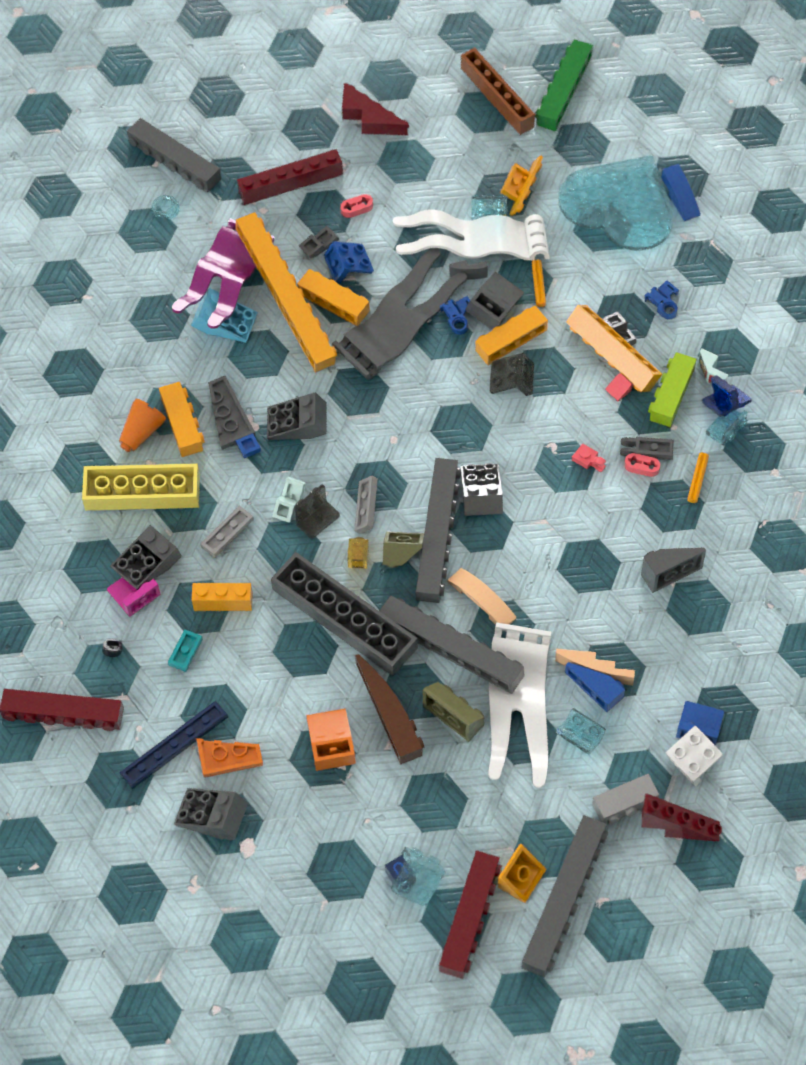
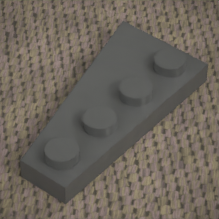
(228, 413)

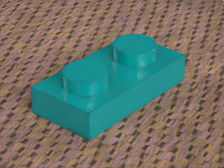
(185, 650)

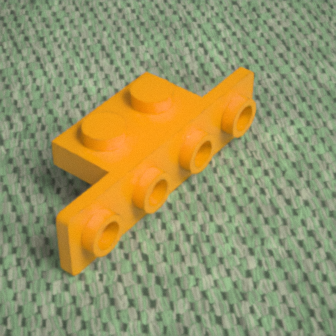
(518, 184)

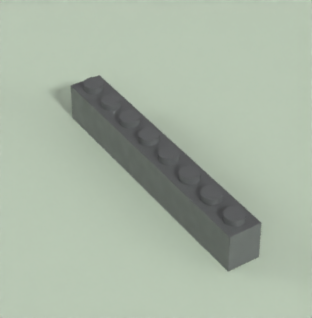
(437, 529)
(455, 646)
(563, 896)

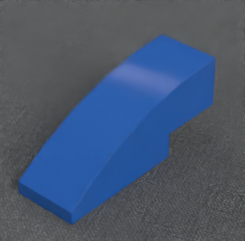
(680, 192)

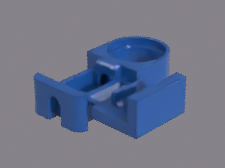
(663, 295)
(458, 311)

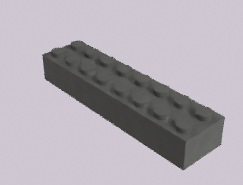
(344, 613)

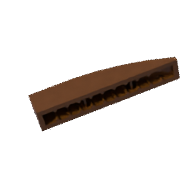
(391, 713)

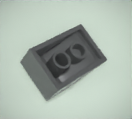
(670, 565)

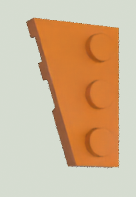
(224, 757)

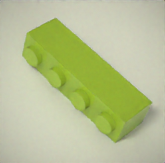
(672, 389)

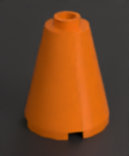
(140, 425)

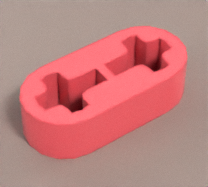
(357, 206)
(642, 464)

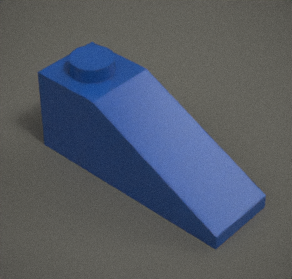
(598, 686)

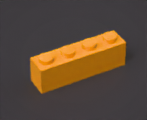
(334, 297)
(511, 335)
(181, 419)

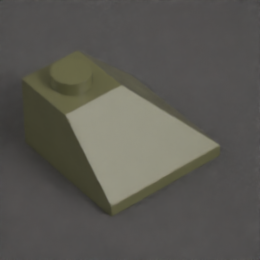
(400, 547)

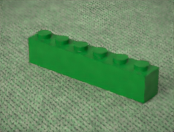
(563, 85)

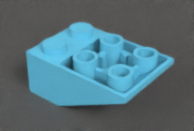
(235, 328)

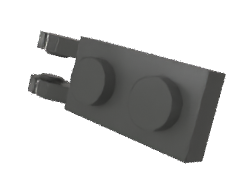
(649, 447)

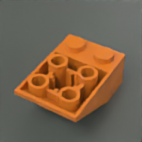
(331, 739)

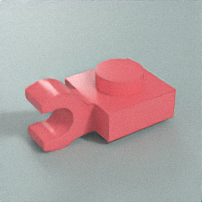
(588, 457)

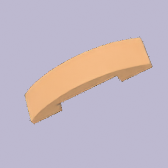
(483, 596)

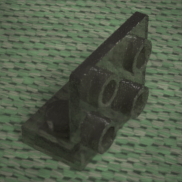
(511, 373)
(314, 512)

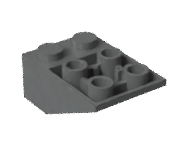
(494, 300)
(297, 418)
(481, 489)
(146, 558)
(211, 812)

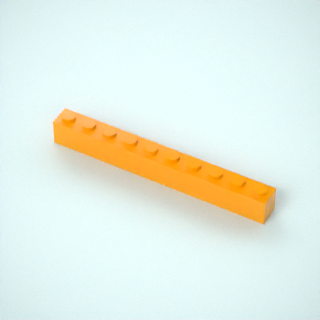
(285, 292)

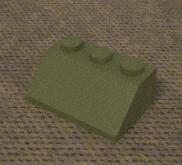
(452, 710)

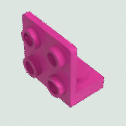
(132, 599)

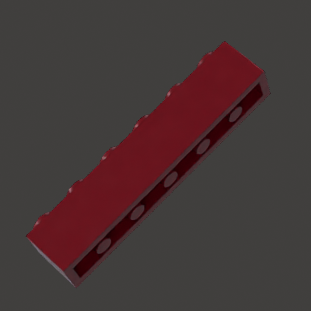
(290, 177)
(61, 709)
(469, 915)

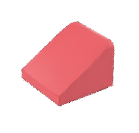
(619, 387)

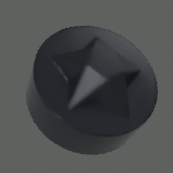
(112, 648)

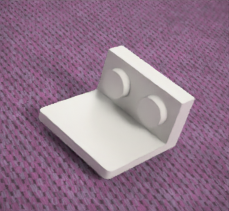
(694, 755)

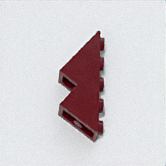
(373, 116)
(678, 820)

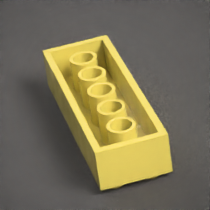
(141, 487)

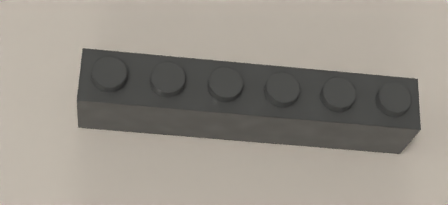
(174, 155)

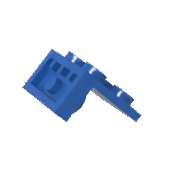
(346, 258)
(705, 718)

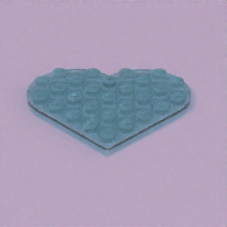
(621, 199)

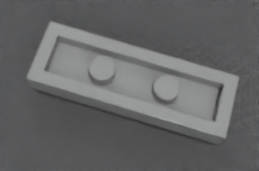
(366, 504)
(227, 531)

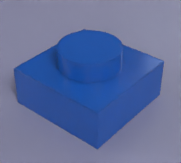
(248, 445)

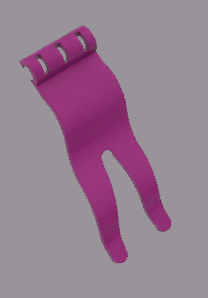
(226, 260)

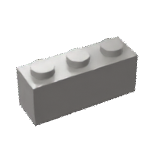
(623, 799)

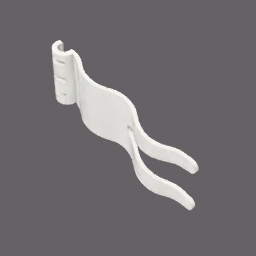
(481, 236)
(526, 698)

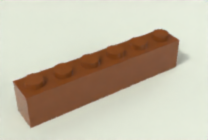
(497, 91)

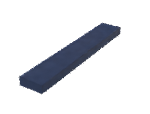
(173, 744)

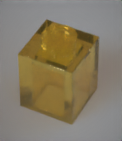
(358, 553)

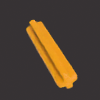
(538, 283)
(698, 477)

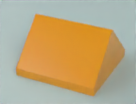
(521, 874)

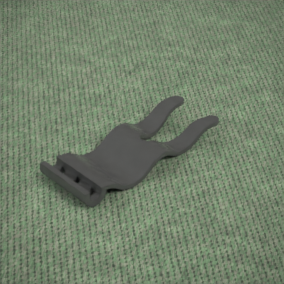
(392, 324)

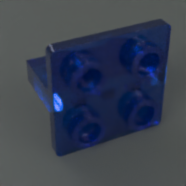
(725, 397)

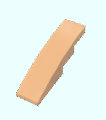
(588, 660)

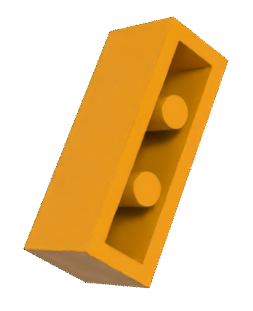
(222, 596)

